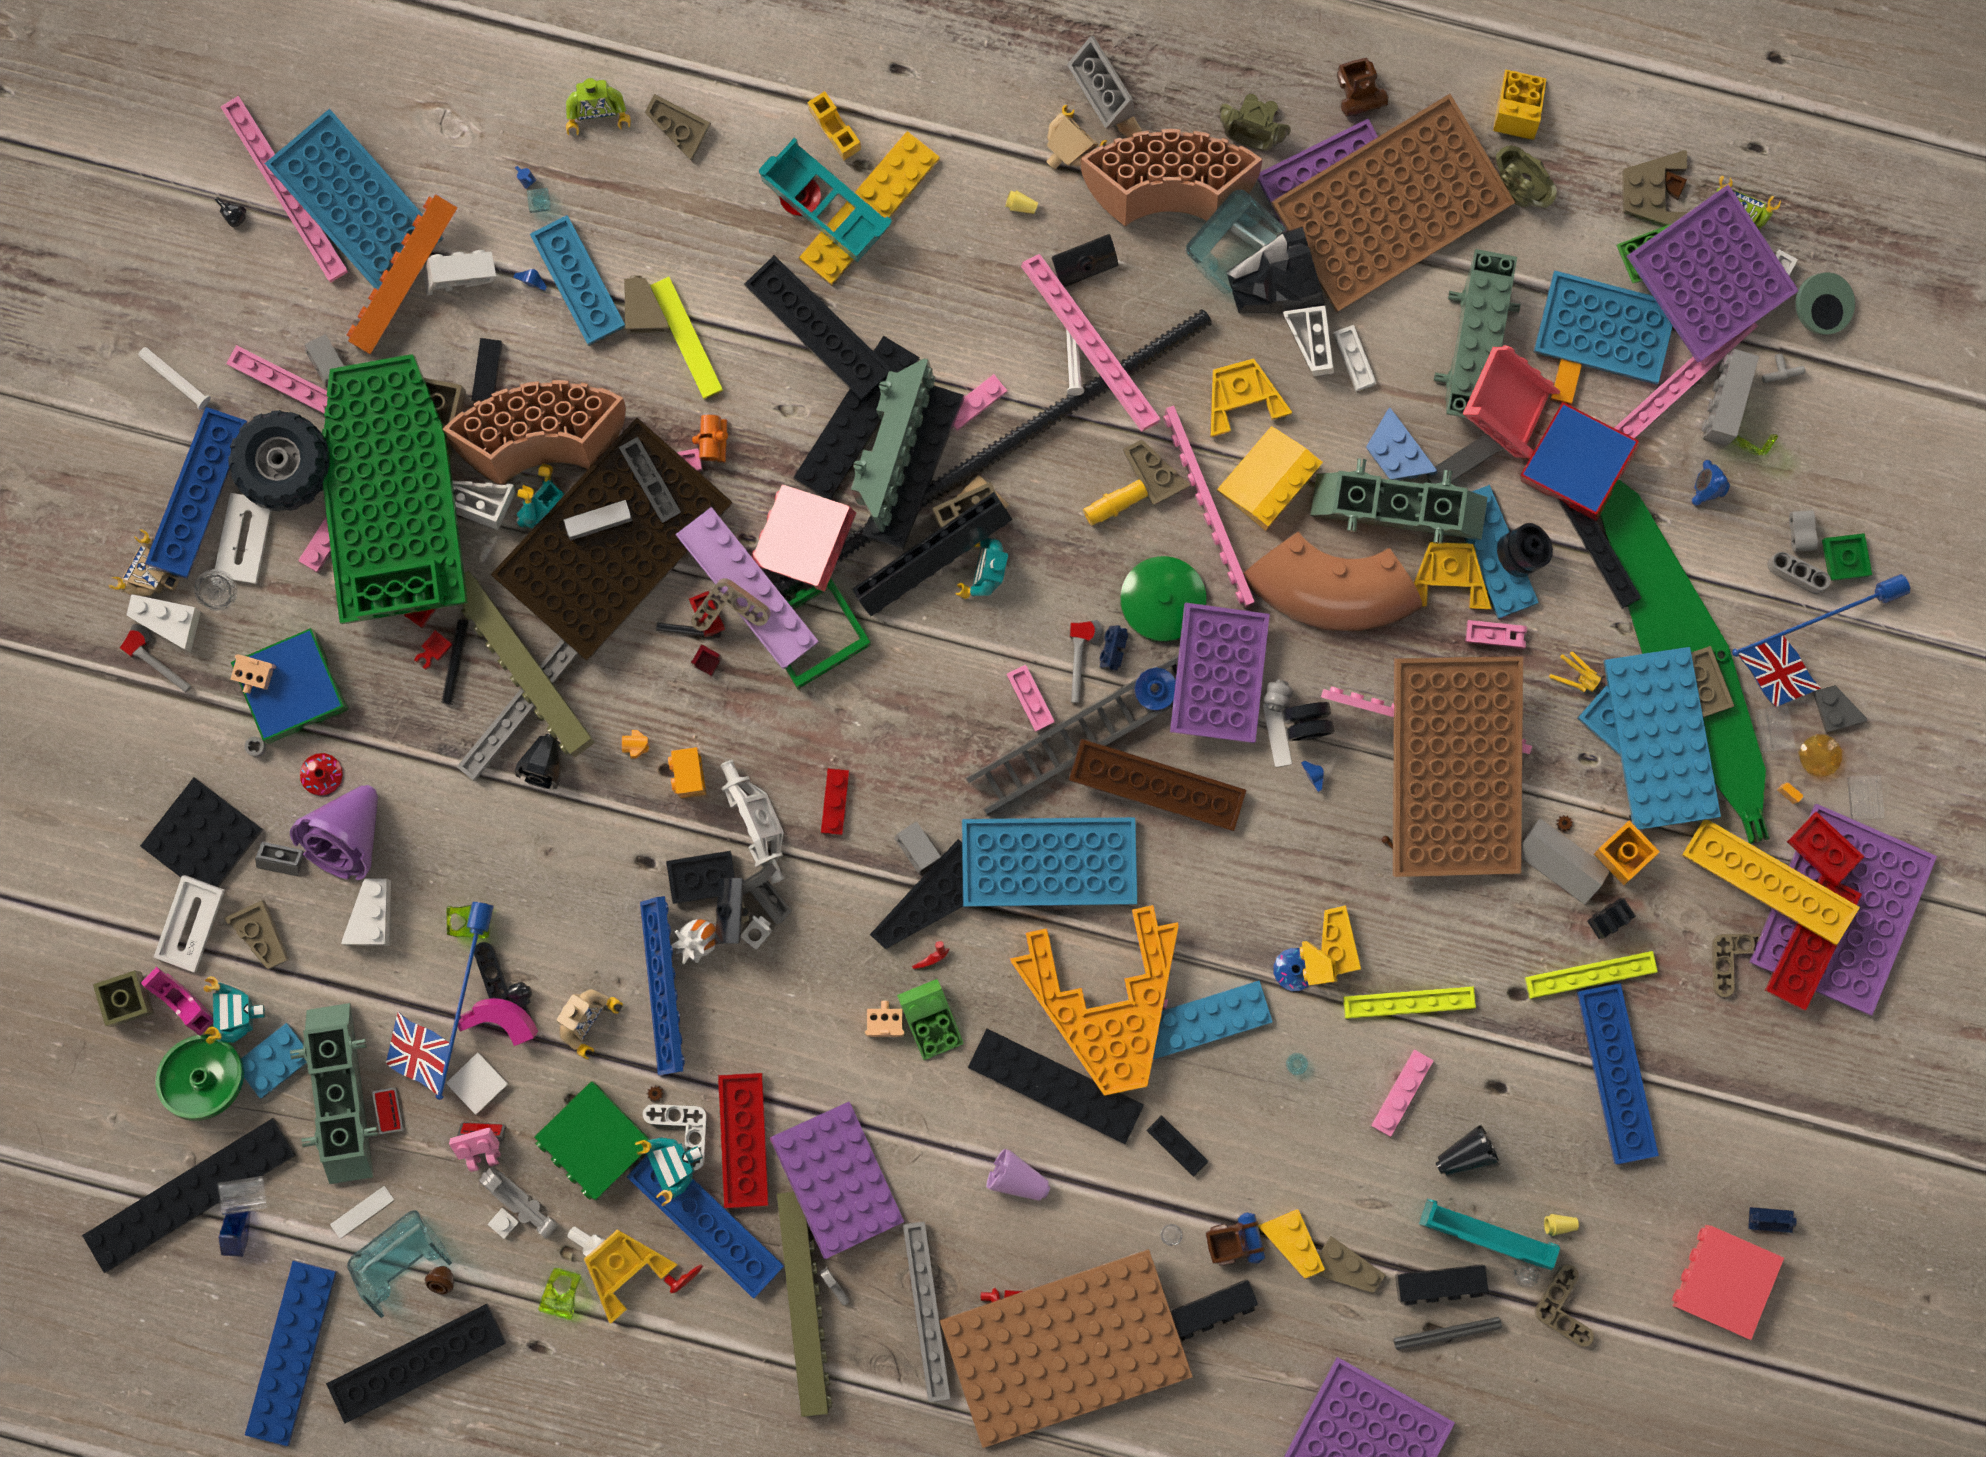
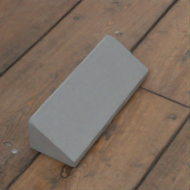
(597, 520)

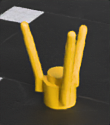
(1588, 677)

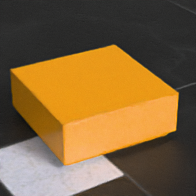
(1790, 793)

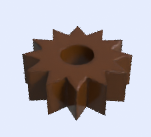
(1561, 826)
(659, 1091)

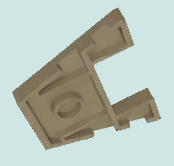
(1645, 188)

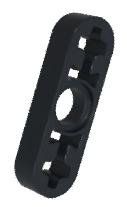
(491, 955)

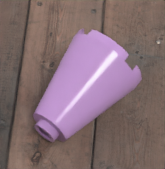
(1016, 1177)

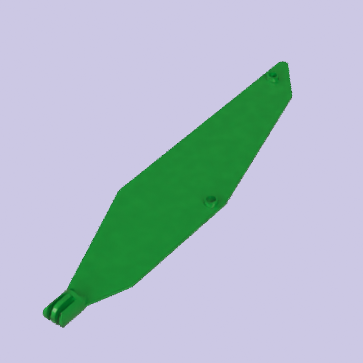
(1676, 618)

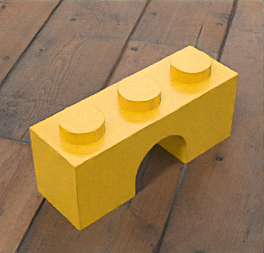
(837, 132)

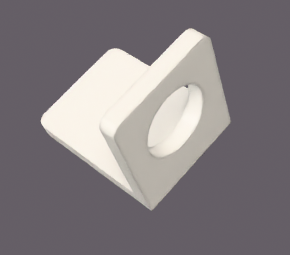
(761, 924)

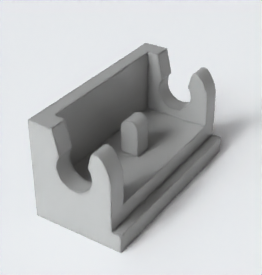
(323, 357)
(917, 847)

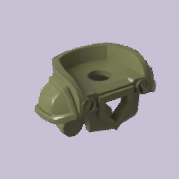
(1253, 124)
(1512, 164)

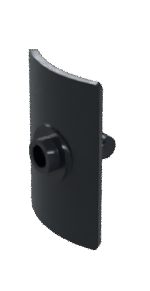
(1085, 260)
(729, 911)

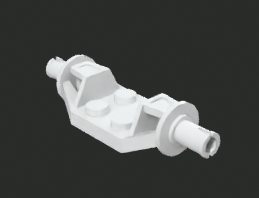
(758, 816)

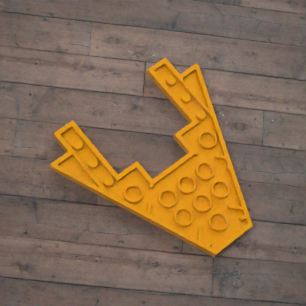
(1112, 1039)

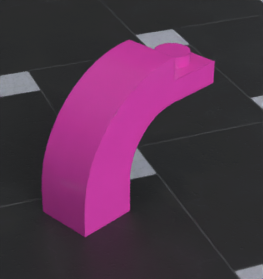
(179, 1000)
(504, 1013)

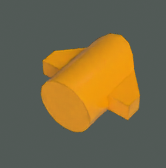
(635, 744)

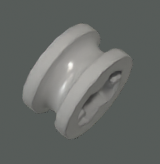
(254, 753)

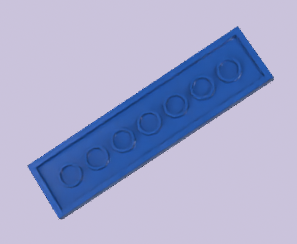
(195, 494)
(661, 986)
(1617, 1074)
(712, 1230)
(290, 1353)

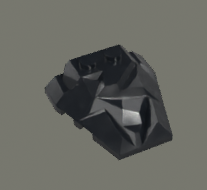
(1277, 277)

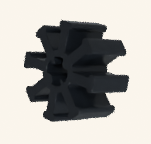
(1611, 918)

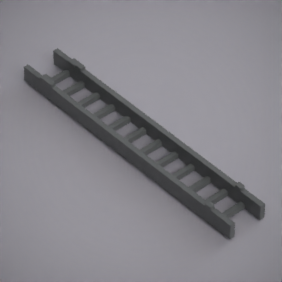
(1060, 728)

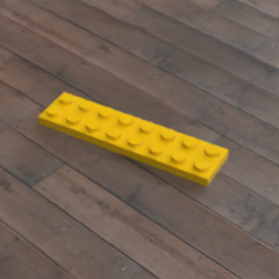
(884, 191)
(1770, 881)

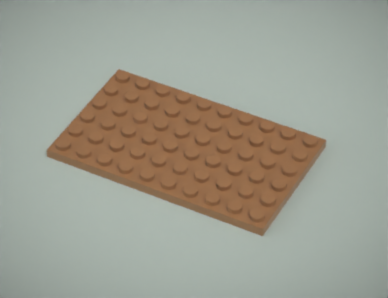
(1394, 201)
(1457, 766)
(1066, 1348)

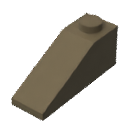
(953, 508)

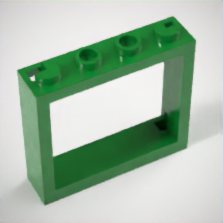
(833, 661)

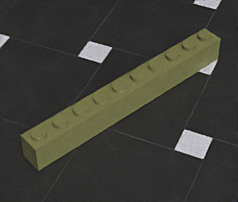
(524, 669)
(804, 1307)

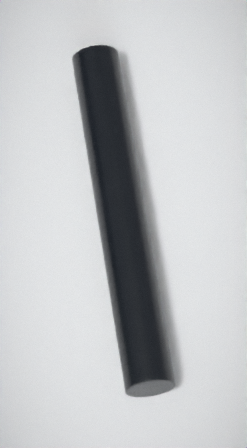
(681, 629)

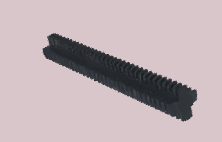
(454, 662)

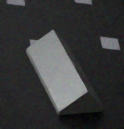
(1101, 84)
(1563, 861)

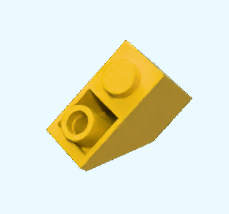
(1319, 966)

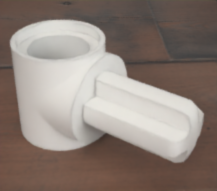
(588, 1242)

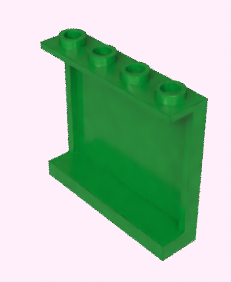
(592, 1141)

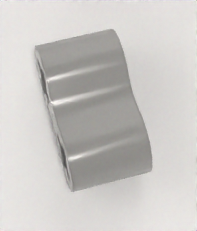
(1803, 531)

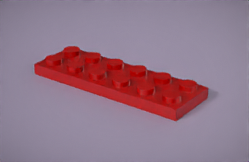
(1805, 958)
(743, 1140)

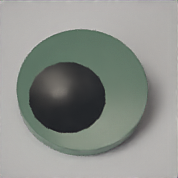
(1825, 303)

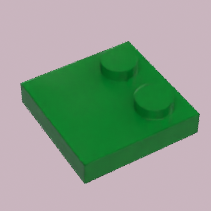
(1847, 557)

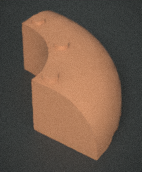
(1167, 173)
(536, 428)
(1331, 589)

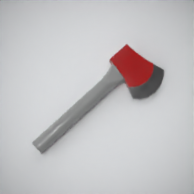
(1080, 632)
(133, 645)

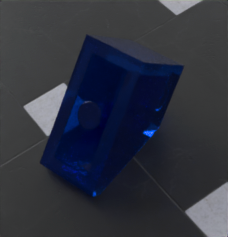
(234, 1234)

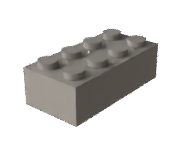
(1730, 397)

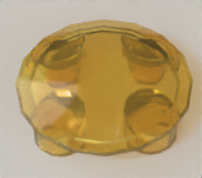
(1820, 755)

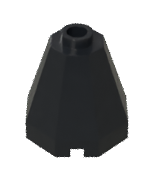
(541, 763)

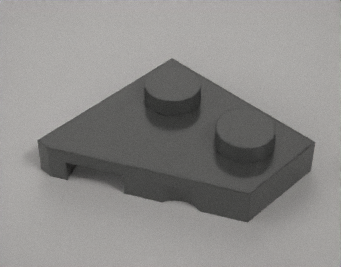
(1836, 709)

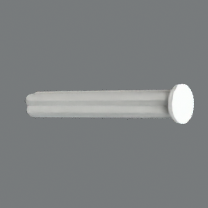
(1074, 367)
(173, 377)

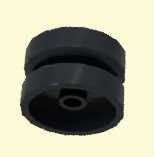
(1524, 550)
(1309, 725)

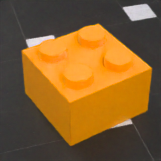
(687, 772)
(1626, 852)

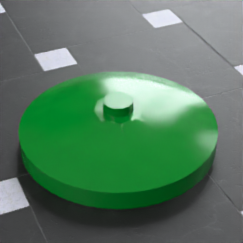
(1156, 596)
(199, 1078)

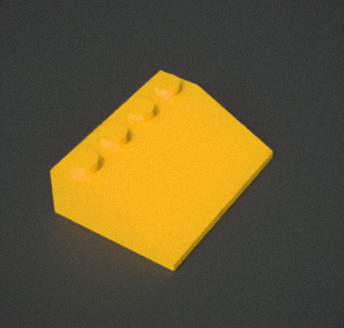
(1269, 477)

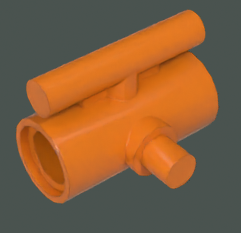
(712, 438)

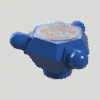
(1710, 483)

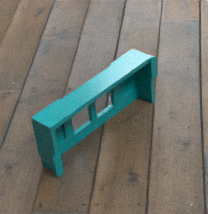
(793, 172)
(1489, 1235)

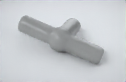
(1783, 373)

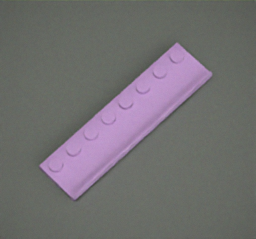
(724, 557)

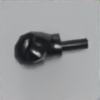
(232, 213)
(520, 995)

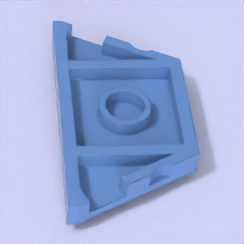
(1397, 450)

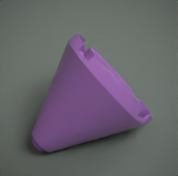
(340, 833)

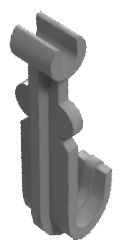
(517, 1201)

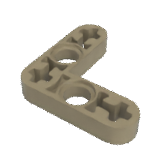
(730, 598)
(1732, 948)
(1556, 1314)

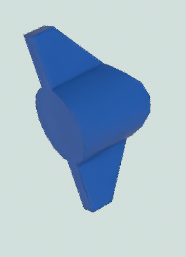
(525, 177)
(531, 278)
(1315, 774)

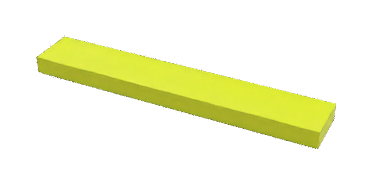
(686, 338)
(1591, 974)
(1409, 1002)

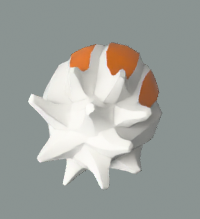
(695, 940)

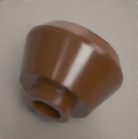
(440, 1280)

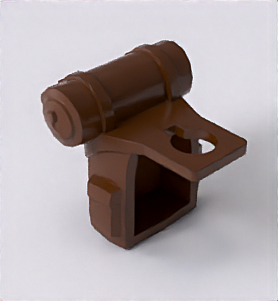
(1360, 86)

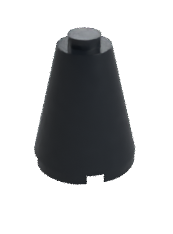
(1468, 1154)

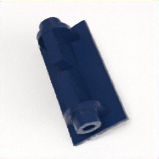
(1114, 638)
(1771, 1219)

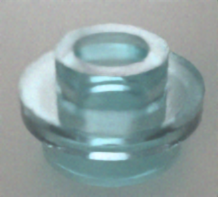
(1289, 1063)

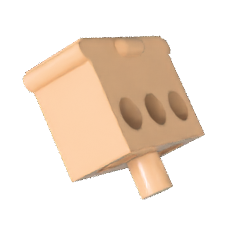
(255, 667)
(884, 1028)

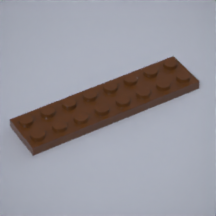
(1157, 785)

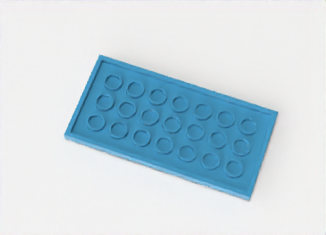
(346, 194)
(1662, 738)
(1049, 862)

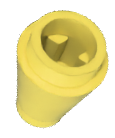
(1021, 203)
(1560, 1224)

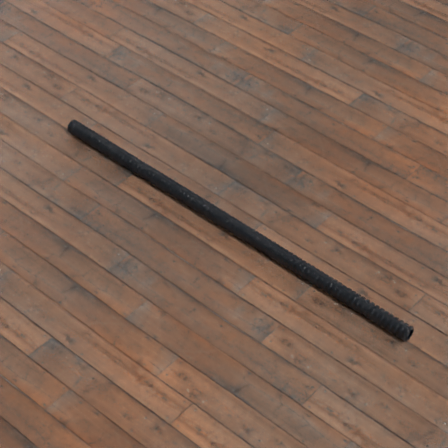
(1031, 428)

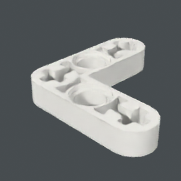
(691, 1126)

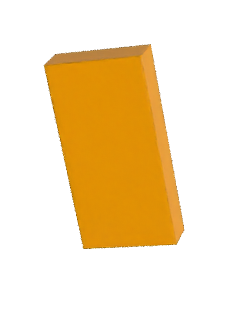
(1566, 381)

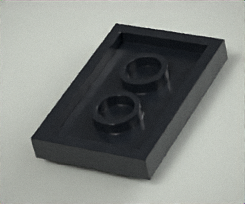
(698, 876)

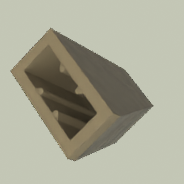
(642, 308)

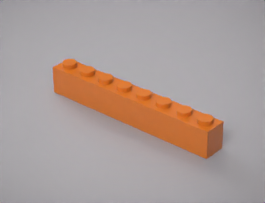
(402, 274)

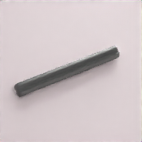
(1447, 1333)

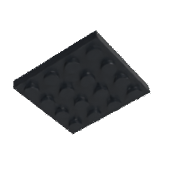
(201, 835)

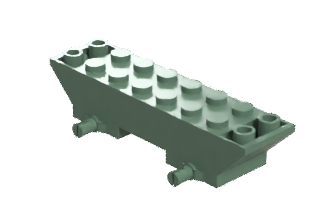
(1481, 324)
(900, 414)
(1399, 504)
(337, 1093)

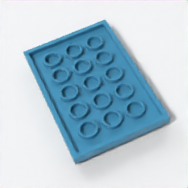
(1604, 328)

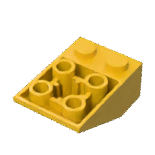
(1519, 104)

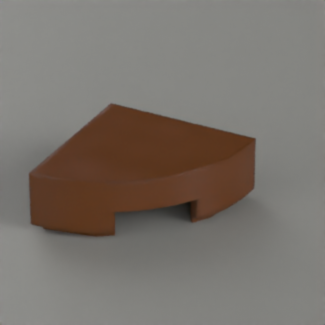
(1674, 184)

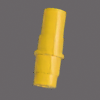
(1115, 502)

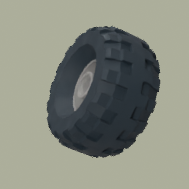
(262, 448)

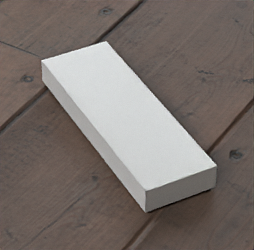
(1354, 358)

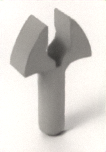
(832, 1283)

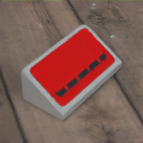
(387, 1111)

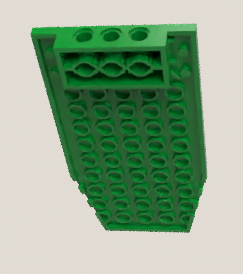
(389, 494)

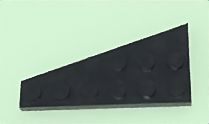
(927, 902)

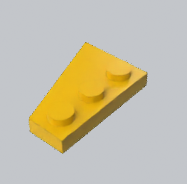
(1339, 940)
(1293, 1240)

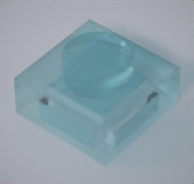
(538, 200)

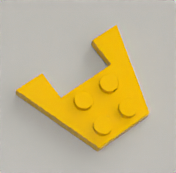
(1238, 387)
(1452, 566)
(616, 1263)

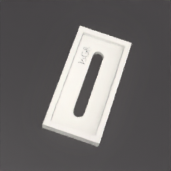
(250, 567)
(168, 944)

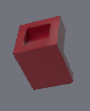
(706, 660)

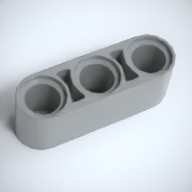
(1809, 572)

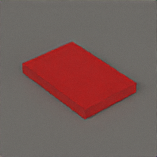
(1825, 849)

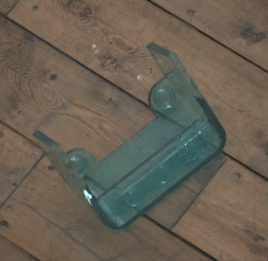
(1236, 207)
(391, 1255)

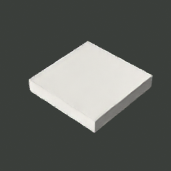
(477, 1083)

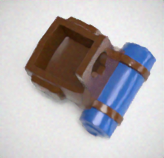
(1236, 1241)

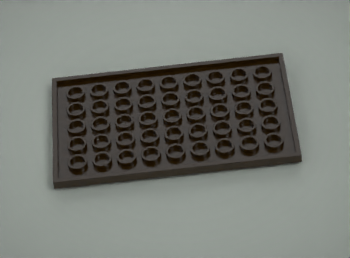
(598, 580)

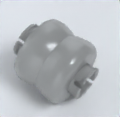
(1278, 695)

